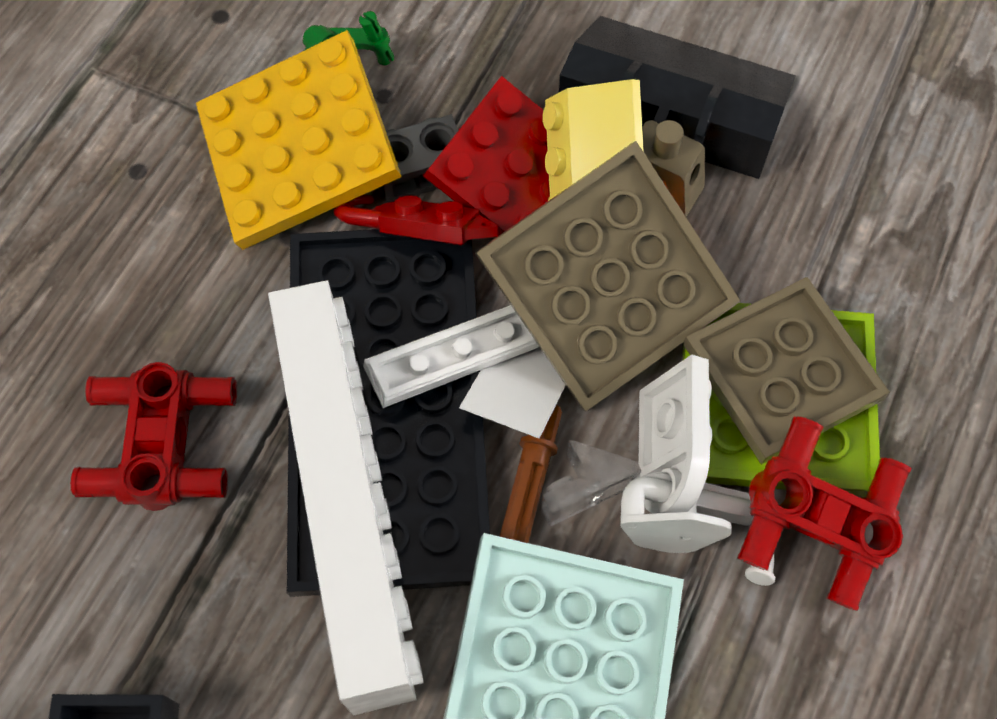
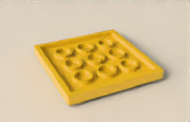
(296, 140)

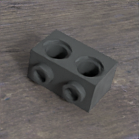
(415, 149)

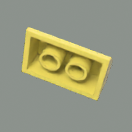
(588, 128)

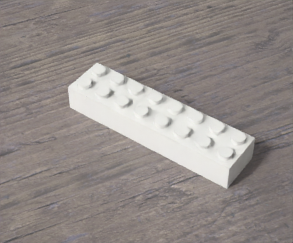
(342, 503)

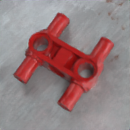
(155, 437)
(825, 513)

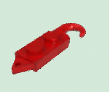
(419, 219)

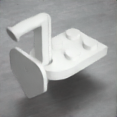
(674, 471)

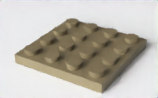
(608, 276)

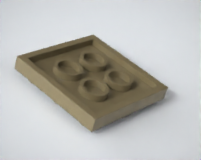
(785, 362)

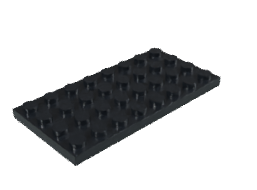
(425, 444)

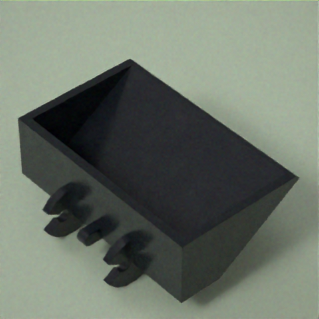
(713, 95)

